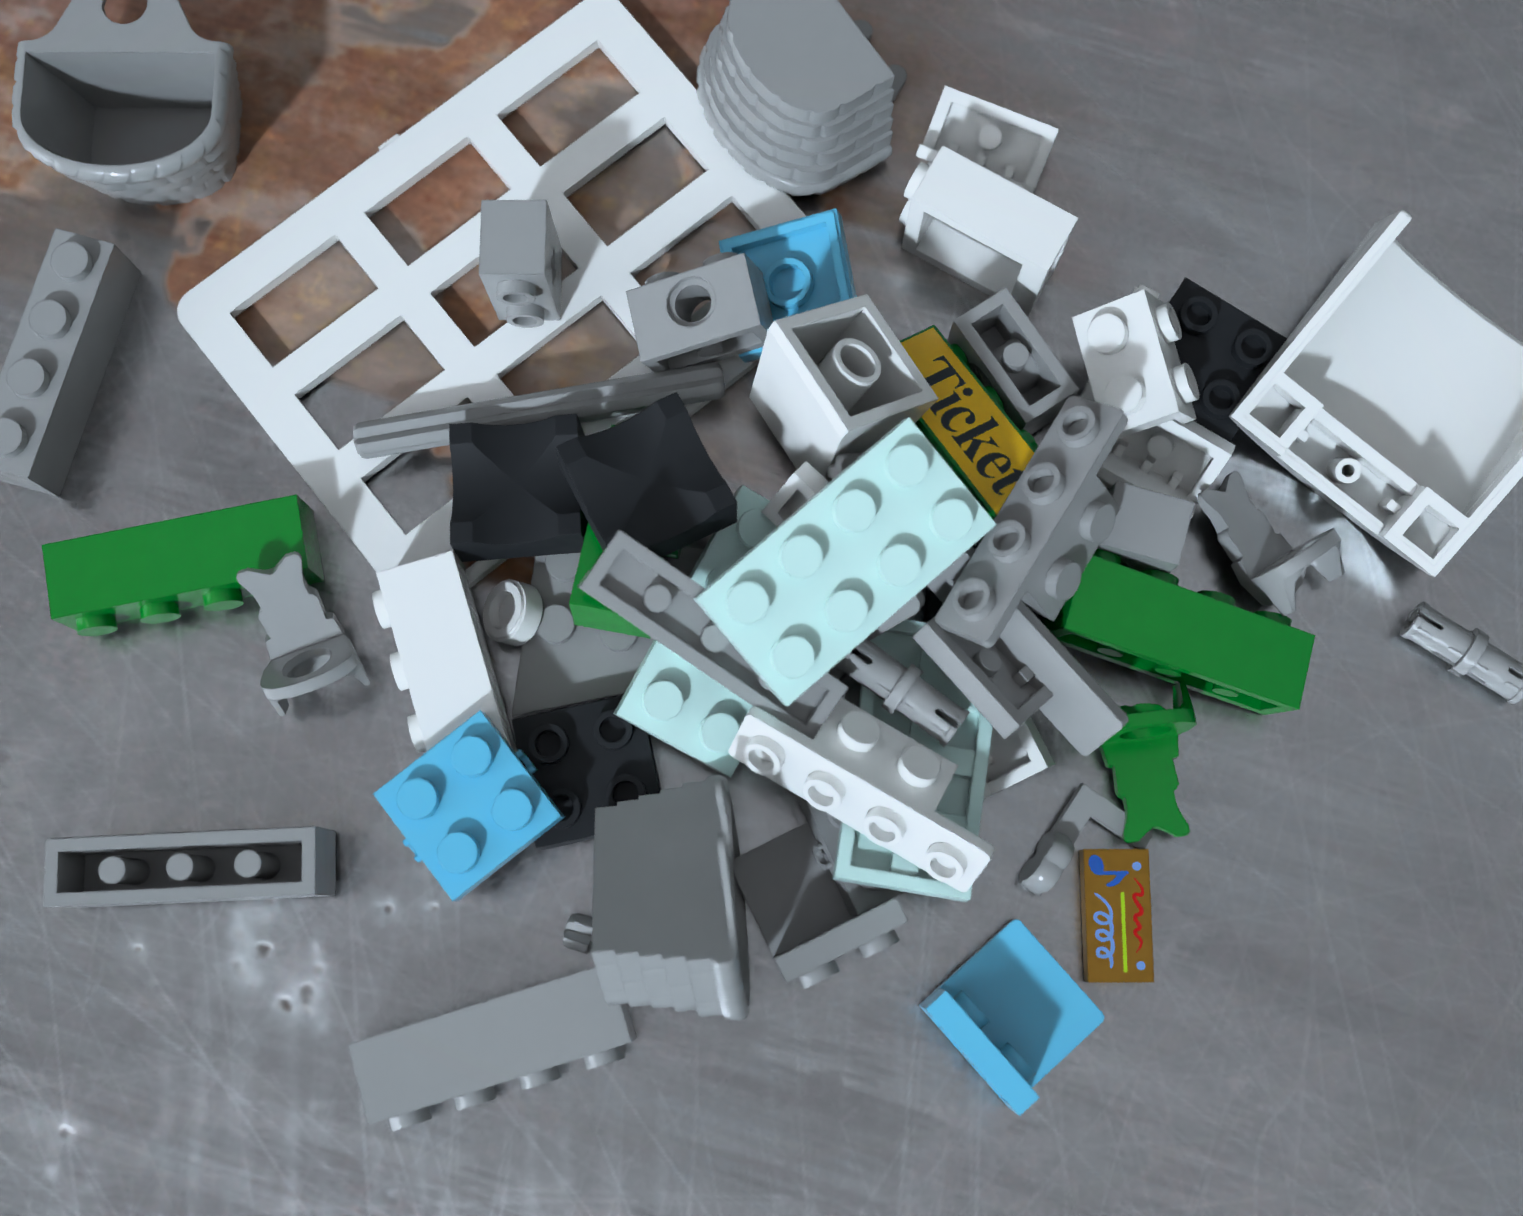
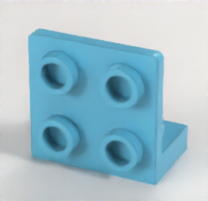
(1012, 1013)

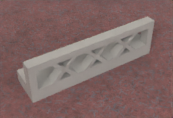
(662, 605)

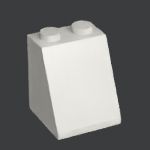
(836, 382)

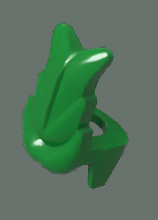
(1145, 768)

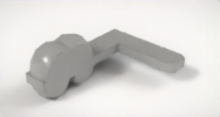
(1057, 846)

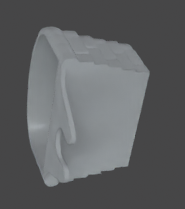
(798, 93)
(131, 104)
(669, 903)

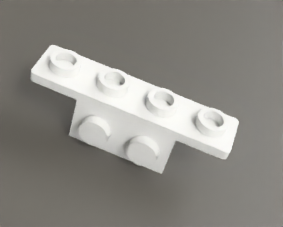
(871, 783)

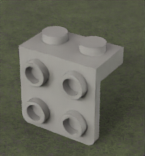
(804, 911)

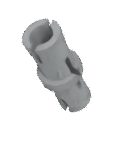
(1465, 651)
(904, 690)

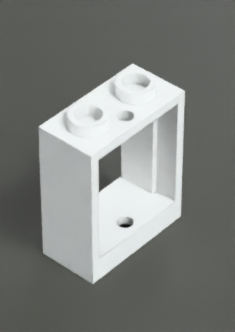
(983, 228)

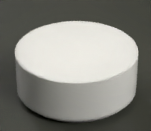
(512, 612)

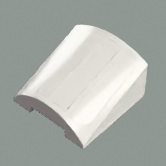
(1395, 403)

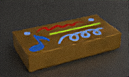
(1116, 915)

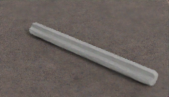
(588, 400)

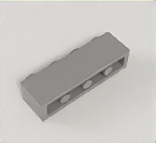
(61, 357)
(189, 867)
(488, 1045)

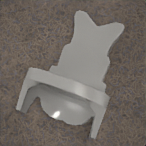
(1260, 557)
(302, 638)

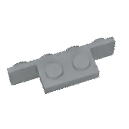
(1043, 529)
(1022, 674)

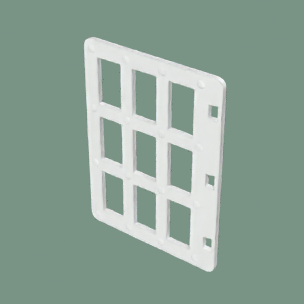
(409, 291)

